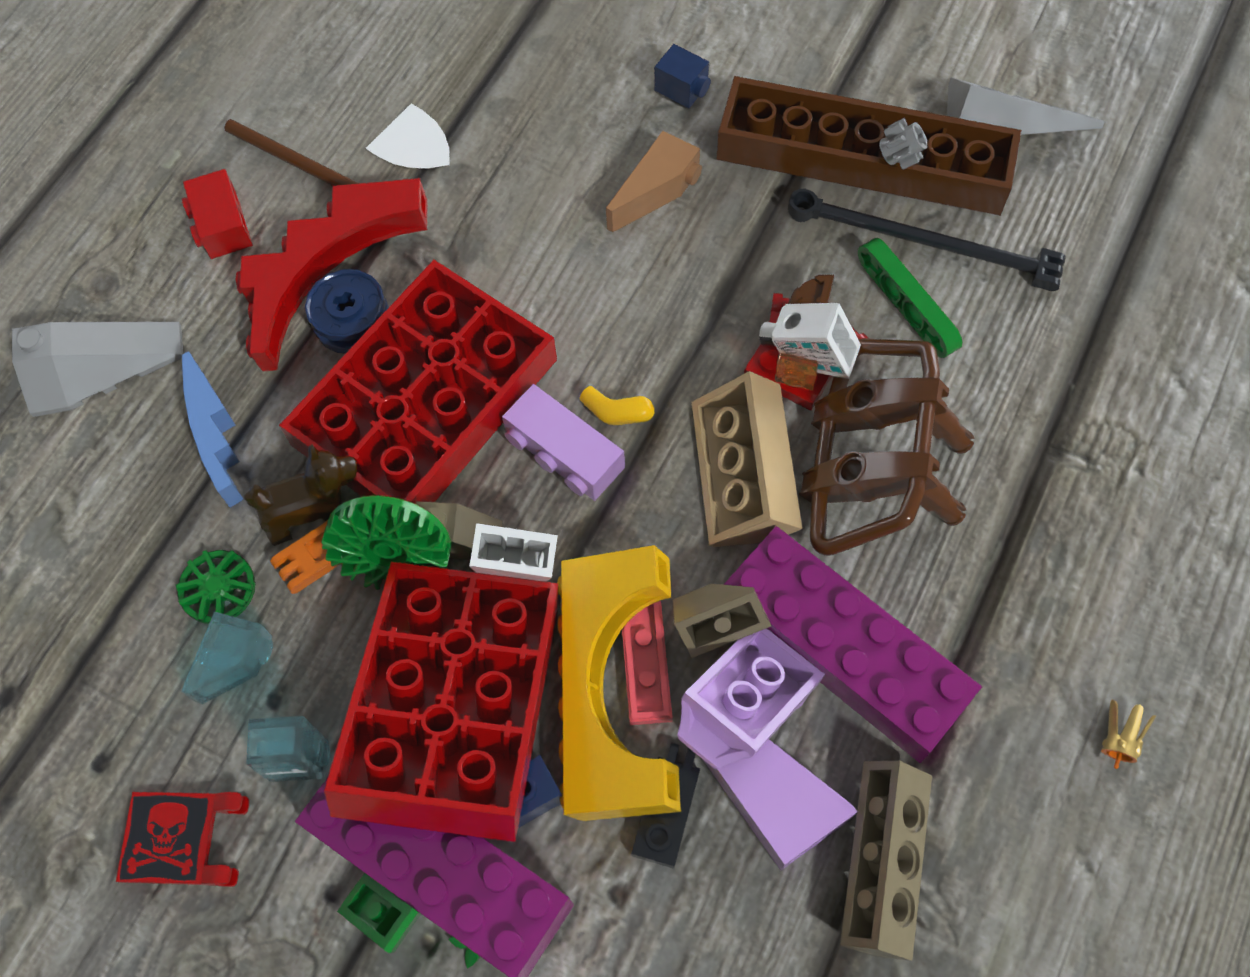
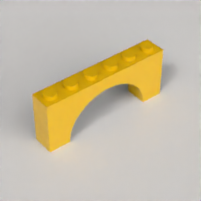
(598, 770)

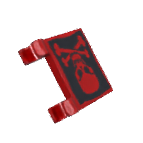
(172, 836)

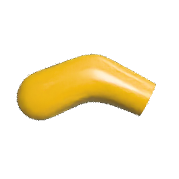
(617, 411)

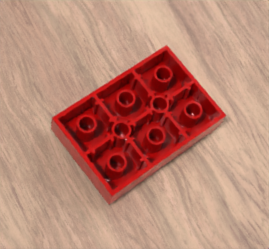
(423, 387)
(446, 703)

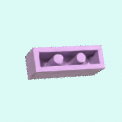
(563, 443)

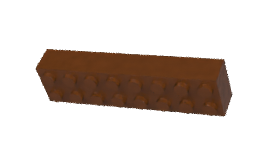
(840, 139)

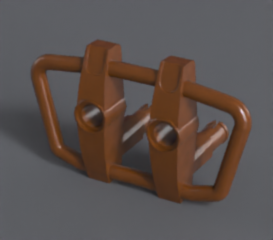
(887, 473)

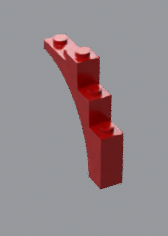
(313, 247)

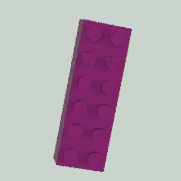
(859, 646)
(454, 882)

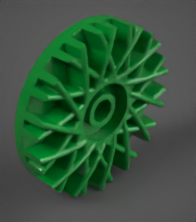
(382, 530)

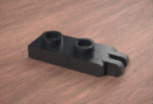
(661, 834)

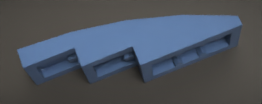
(208, 422)

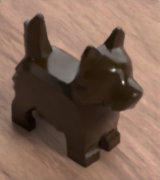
(303, 496)

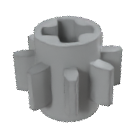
(903, 143)

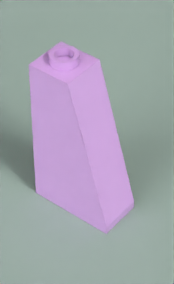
(783, 802)

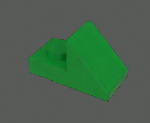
(378, 913)

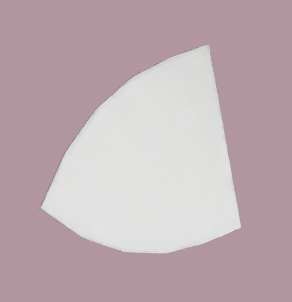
(412, 141)

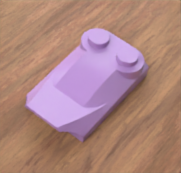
(745, 698)

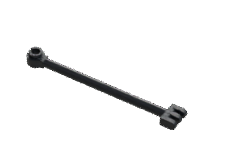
(1046, 268)

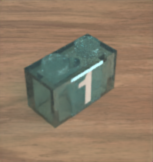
(286, 749)

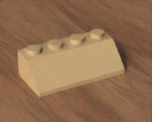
(745, 462)

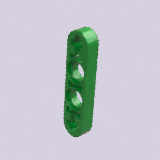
(909, 297)

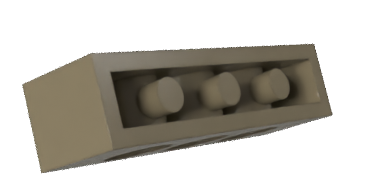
(887, 860)

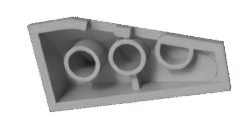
(998, 108)
(74, 360)

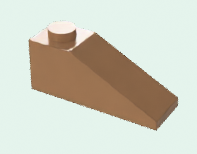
(655, 181)

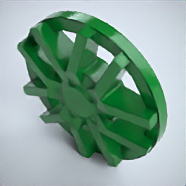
(215, 585)

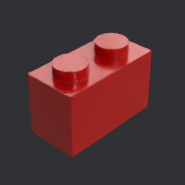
(216, 214)

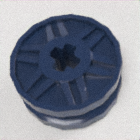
(344, 308)

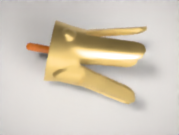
(1125, 746)

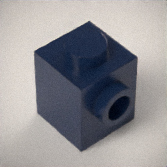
(682, 76)
(540, 792)

